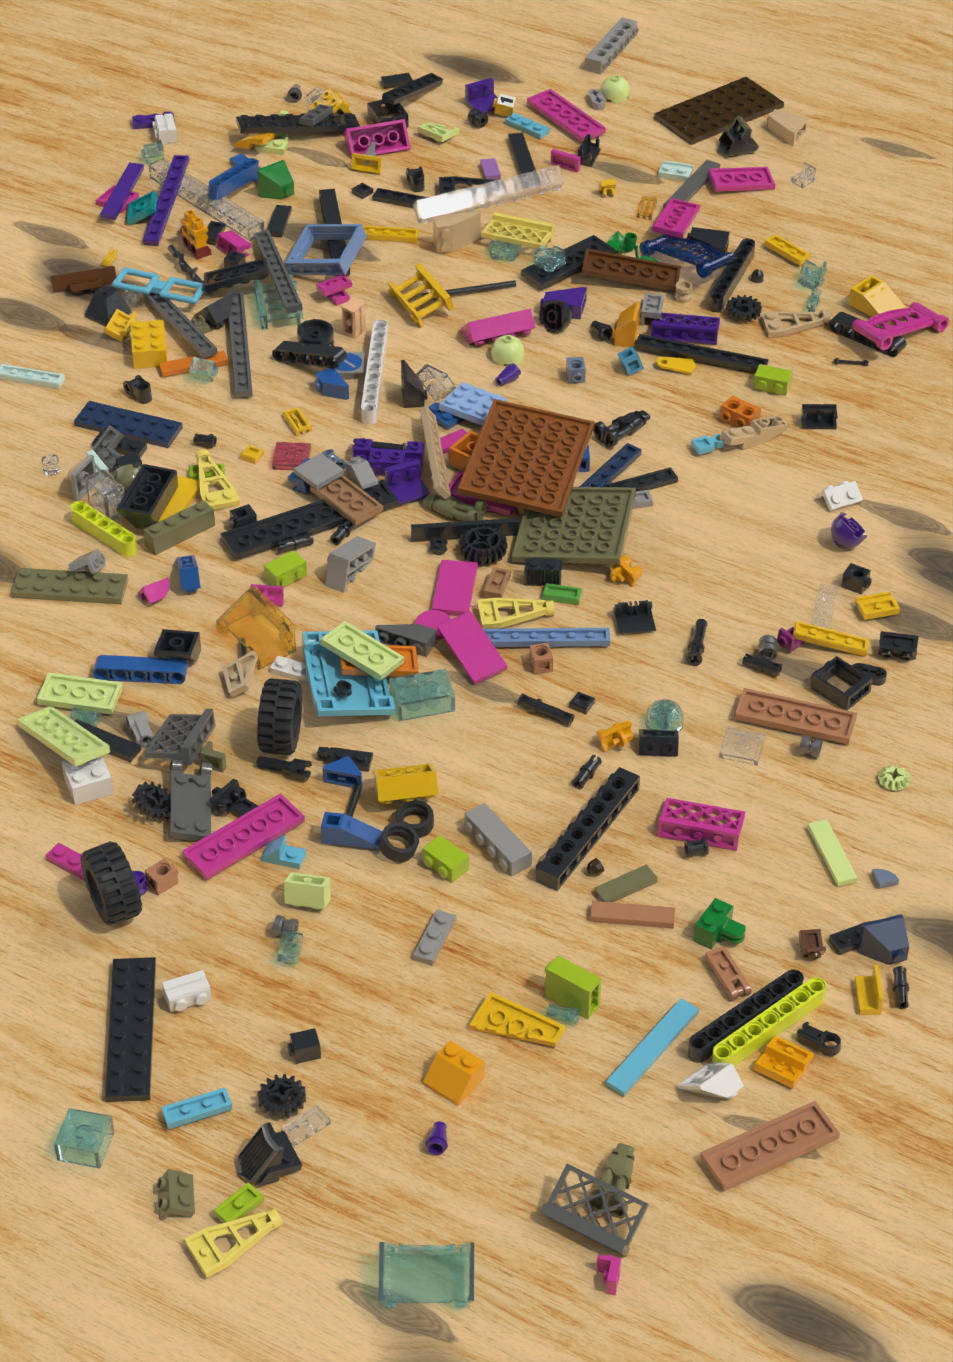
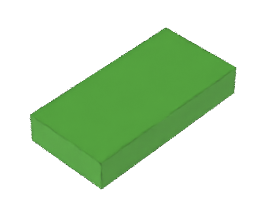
(562, 594)

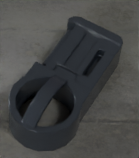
(816, 1039)

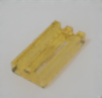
(645, 214)

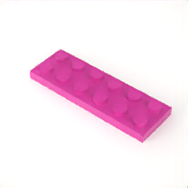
(566, 115)
(243, 836)

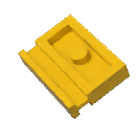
(877, 605)

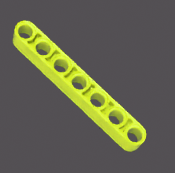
(770, 1022)

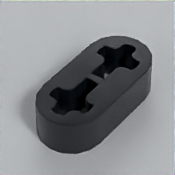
(873, 672)

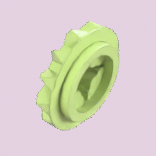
(900, 782)

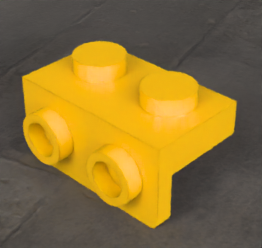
(119, 325)

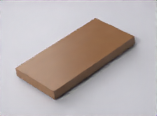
(348, 500)

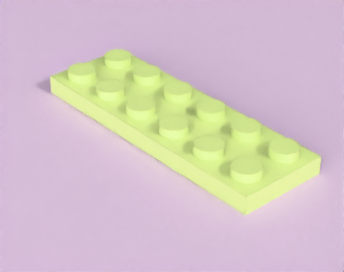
(63, 736)

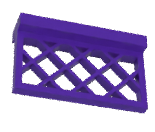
(690, 332)

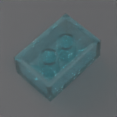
(422, 694)

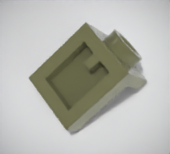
(217, 758)

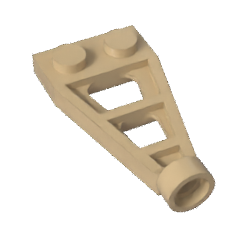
(774, 327)

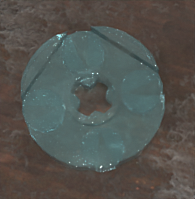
(498, 252)
(549, 258)

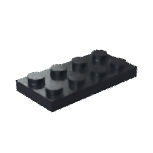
(236, 274)

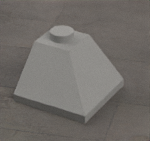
(77, 477)

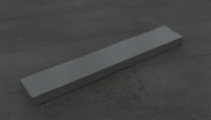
(694, 182)

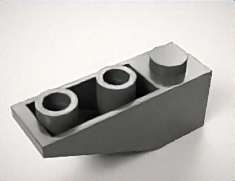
(408, 635)

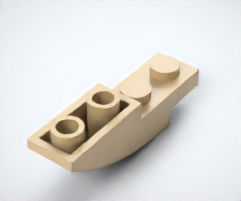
(755, 434)

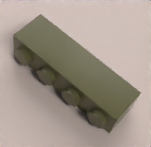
(179, 527)

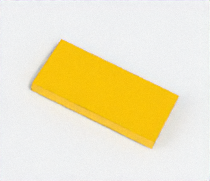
(183, 496)

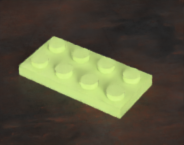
(362, 650)
(80, 692)

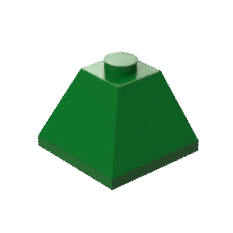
(275, 181)

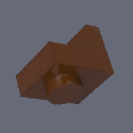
(811, 943)

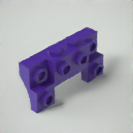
(382, 458)

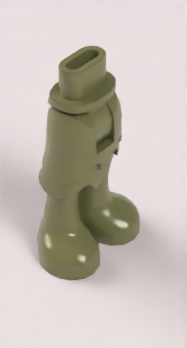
(451, 506)
(618, 1171)

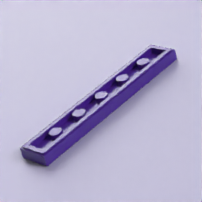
(122, 191)

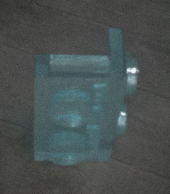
(812, 275)

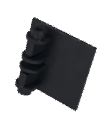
(634, 618)

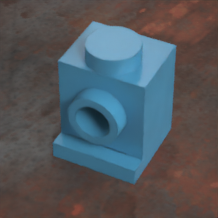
(630, 361)

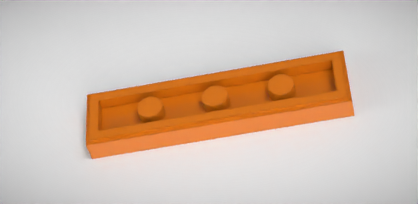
(183, 365)

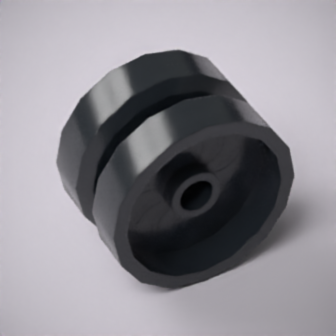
(316, 332)

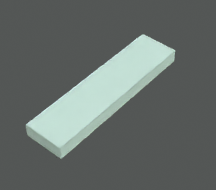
(31, 376)

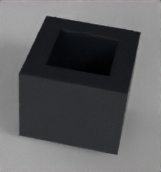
(234, 258)

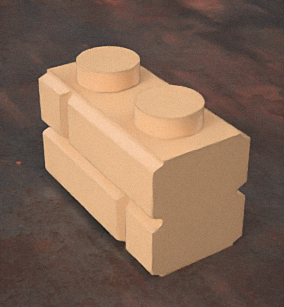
(354, 317)

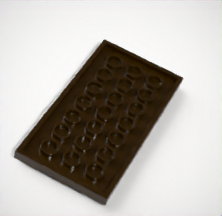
(716, 109)

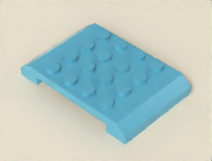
(324, 671)

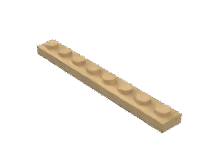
(435, 453)

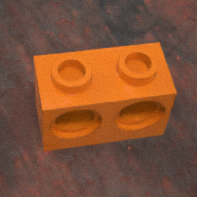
(739, 412)

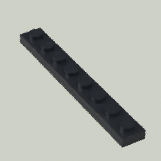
(699, 353)

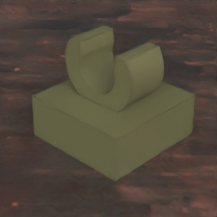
(201, 324)

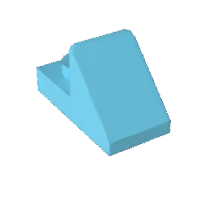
(281, 854)

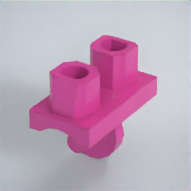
(273, 593)

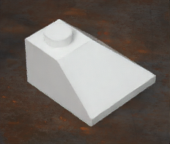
(714, 1081)

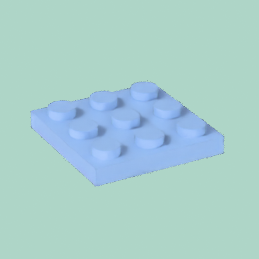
(469, 403)

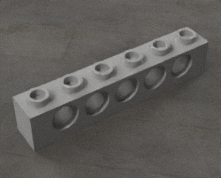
(611, 45)

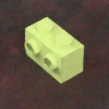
(307, 890)

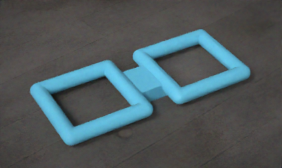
(157, 286)

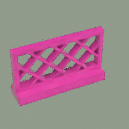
(683, 828)

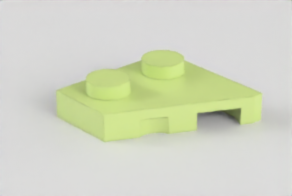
(437, 132)

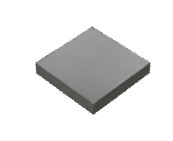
(318, 471)

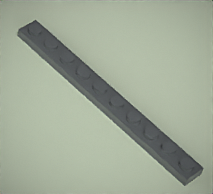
(278, 272)
(239, 346)

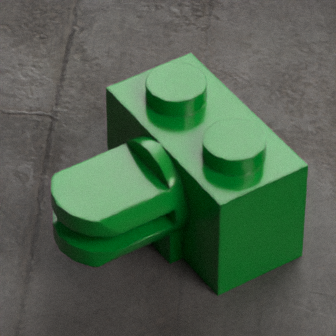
(717, 925)

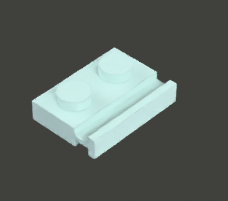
(675, 170)

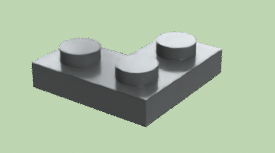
(105, 447)

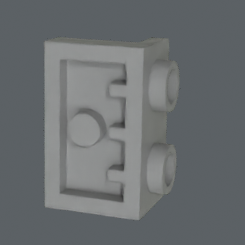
(651, 307)
(94, 560)

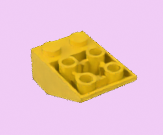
(873, 297)

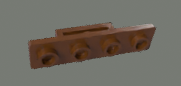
(82, 280)

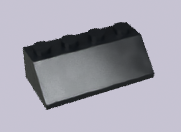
(148, 495)

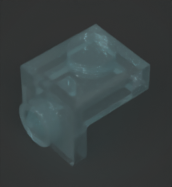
(290, 947)

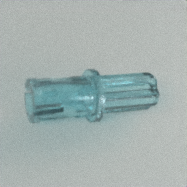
(814, 300)

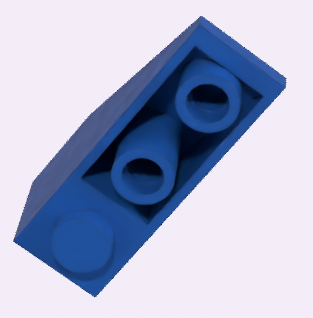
(348, 831)

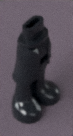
(625, 425)

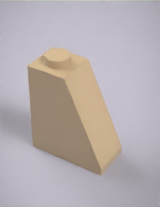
(787, 126)

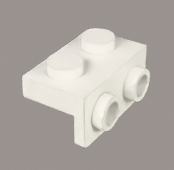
(841, 496)

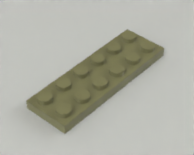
(70, 586)

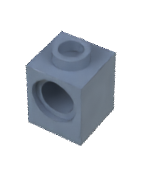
(575, 369)

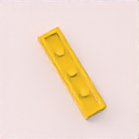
(391, 234)
(830, 638)

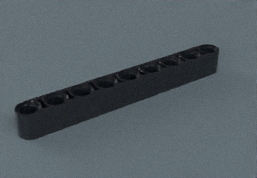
(332, 216)

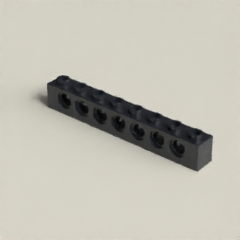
(587, 829)

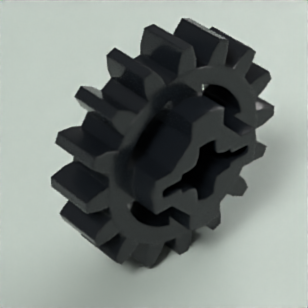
(743, 308)
(152, 801)
(282, 1096)

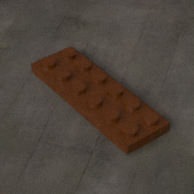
(631, 270)

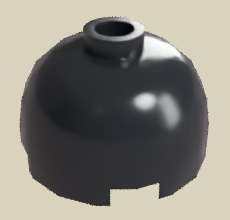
(555, 315)

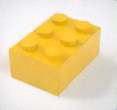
(148, 343)
(405, 783)

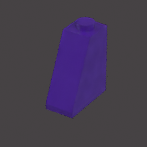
(574, 297)

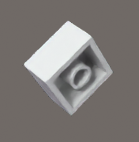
(88, 780)

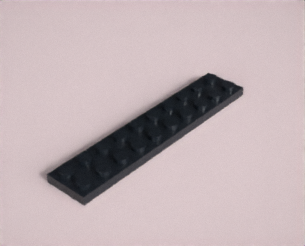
(298, 521)

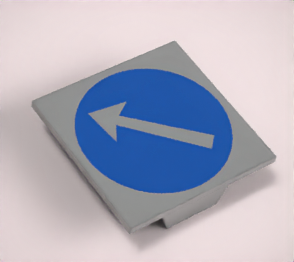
(351, 365)

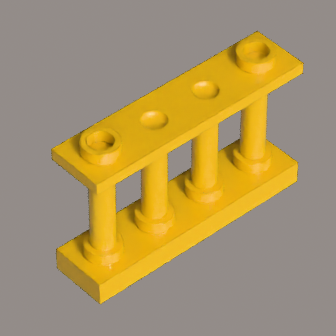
(429, 282)

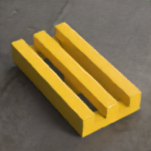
(299, 428)

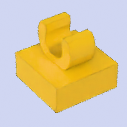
(607, 186)

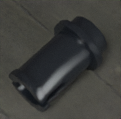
(201, 439)

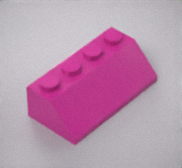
(388, 137)
(498, 326)

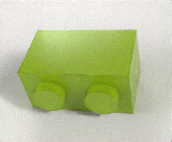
(772, 379)
(285, 569)
(445, 858)

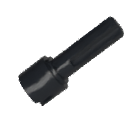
(294, 768)

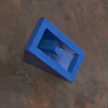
(342, 773)

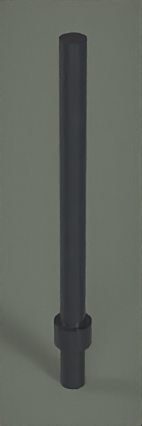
(478, 288)

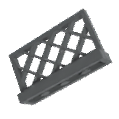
(193, 739)
(585, 1227)

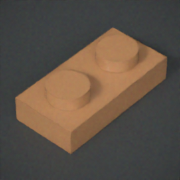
(497, 582)

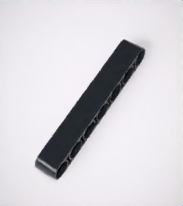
(731, 275)
(703, 1042)

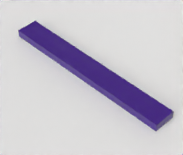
(166, 200)

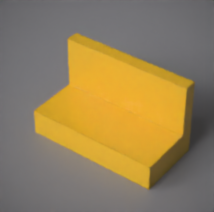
(869, 993)

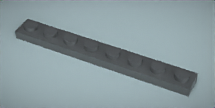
(182, 325)

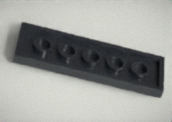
(574, 263)

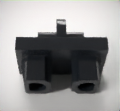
(225, 797)

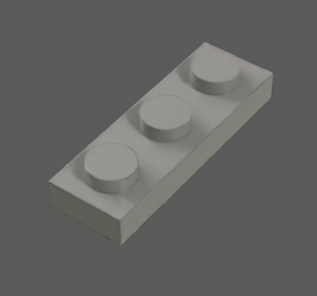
(434, 937)

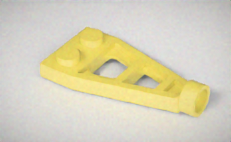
(216, 499)
(490, 616)
(206, 1252)

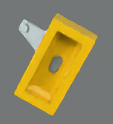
(367, 162)

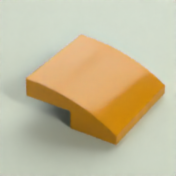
(255, 139)
(783, 1062)

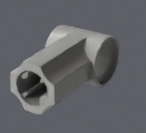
(139, 725)

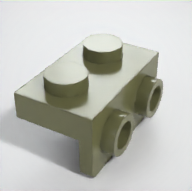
(175, 1194)

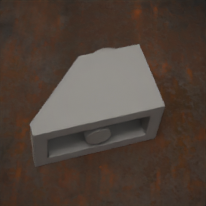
(360, 473)

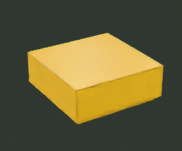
(252, 454)

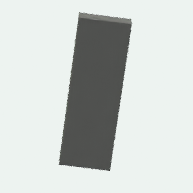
(316, 115)

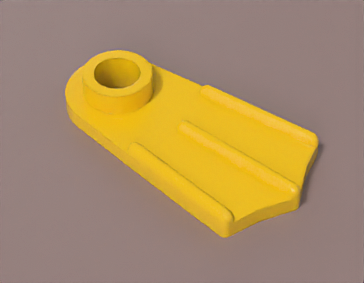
(678, 365)

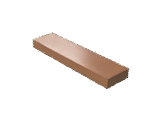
(632, 914)

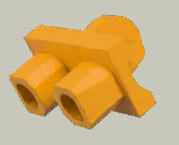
(624, 572)
(615, 736)

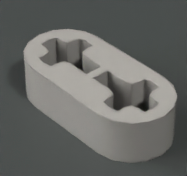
(596, 99)

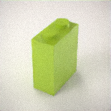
(572, 986)

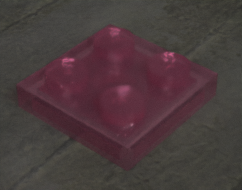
(290, 455)

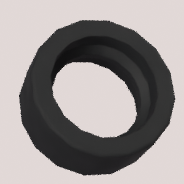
(420, 808)
(404, 831)

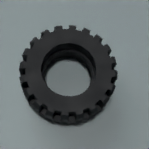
(279, 716)
(111, 883)

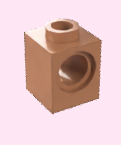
(541, 658)
(161, 876)

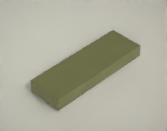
(626, 884)

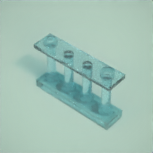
(264, 307)

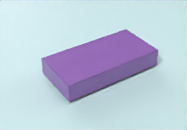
(490, 169)

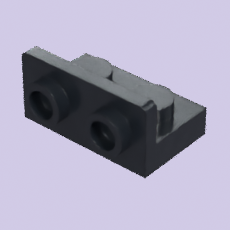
(658, 742)

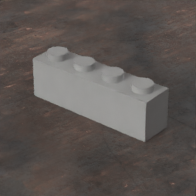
(498, 839)

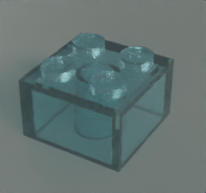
(84, 1138)

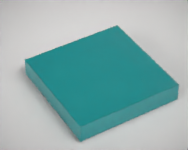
(142, 207)

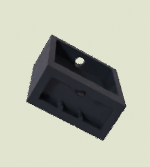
(376, 110)
(845, 700)

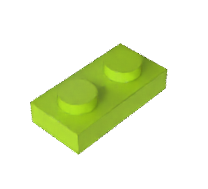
(239, 1204)

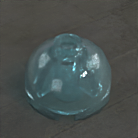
(664, 715)

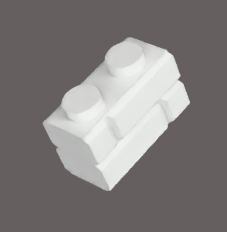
(165, 128)
(186, 991)

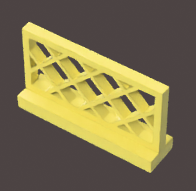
(525, 228)

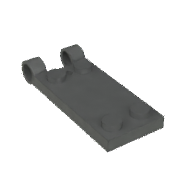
(190, 802)

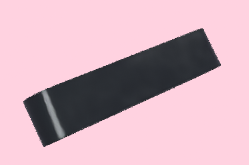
(842, 325)
(309, 354)

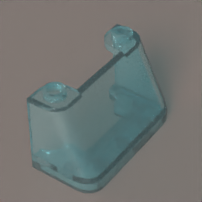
(426, 1274)

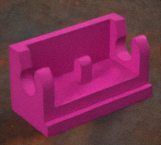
(231, 241)

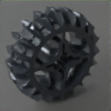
(483, 545)

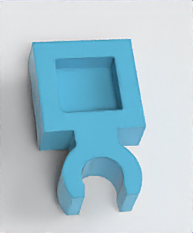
(705, 444)

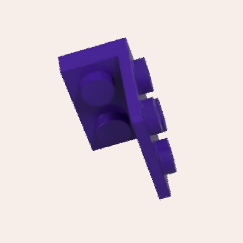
(481, 95)
(406, 481)

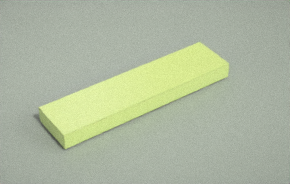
(832, 852)

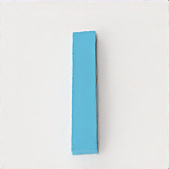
(652, 1047)

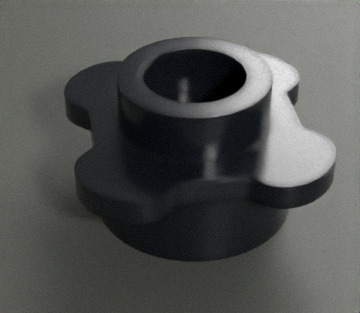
(438, 546)

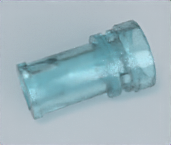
(90, 717)
(567, 1014)

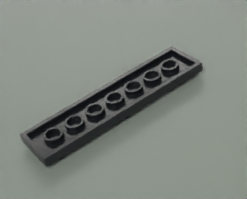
(290, 123)
(131, 1030)

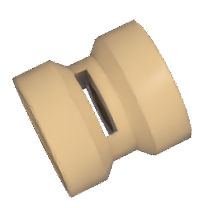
(683, 291)

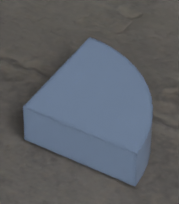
(884, 878)

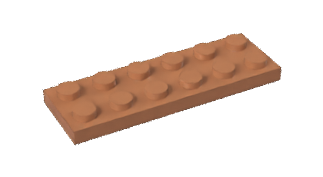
(796, 716)
(769, 1145)

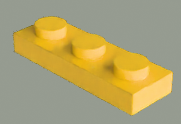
(787, 249)

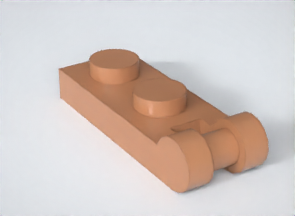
(728, 972)

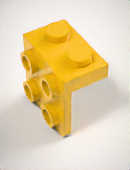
(331, 99)

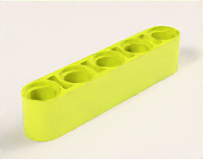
(103, 528)

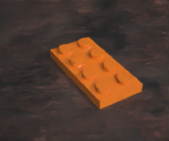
(409, 666)

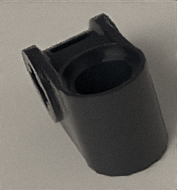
(416, 179)
(138, 389)

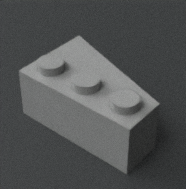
(348, 561)

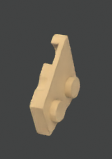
(240, 673)

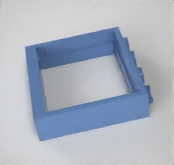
(299, 266)

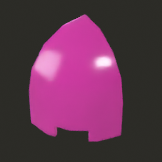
(154, 591)

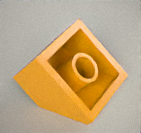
(627, 326)
(454, 1073)

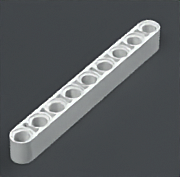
(374, 372)

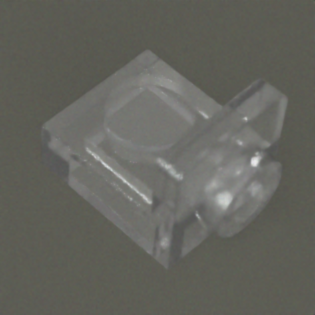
(314, 94)
(804, 177)

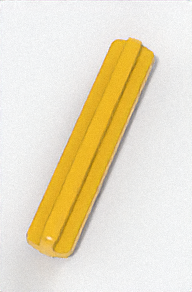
(110, 257)

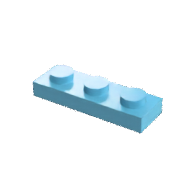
(527, 126)
(196, 1108)

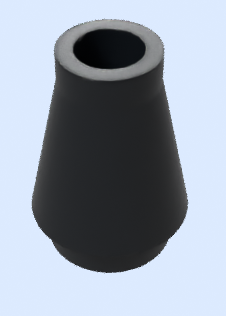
(602, 330)

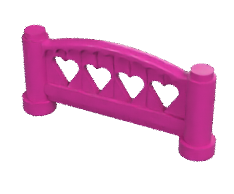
(884, 337)

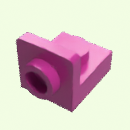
(611, 1268)

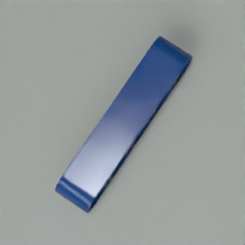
(233, 178)
(140, 669)

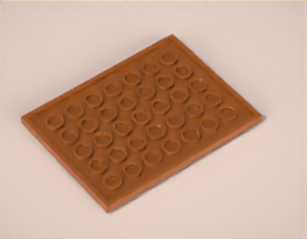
(526, 458)

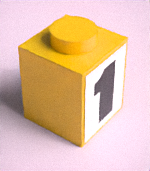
(504, 104)

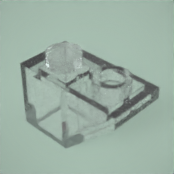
(435, 381)

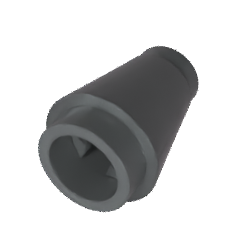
(295, 93)

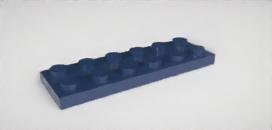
(131, 424)

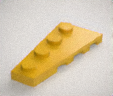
(515, 1021)

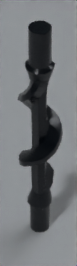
(185, 267)

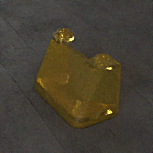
(259, 627)

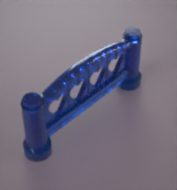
(704, 267)

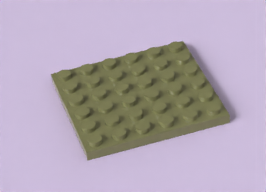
(588, 532)

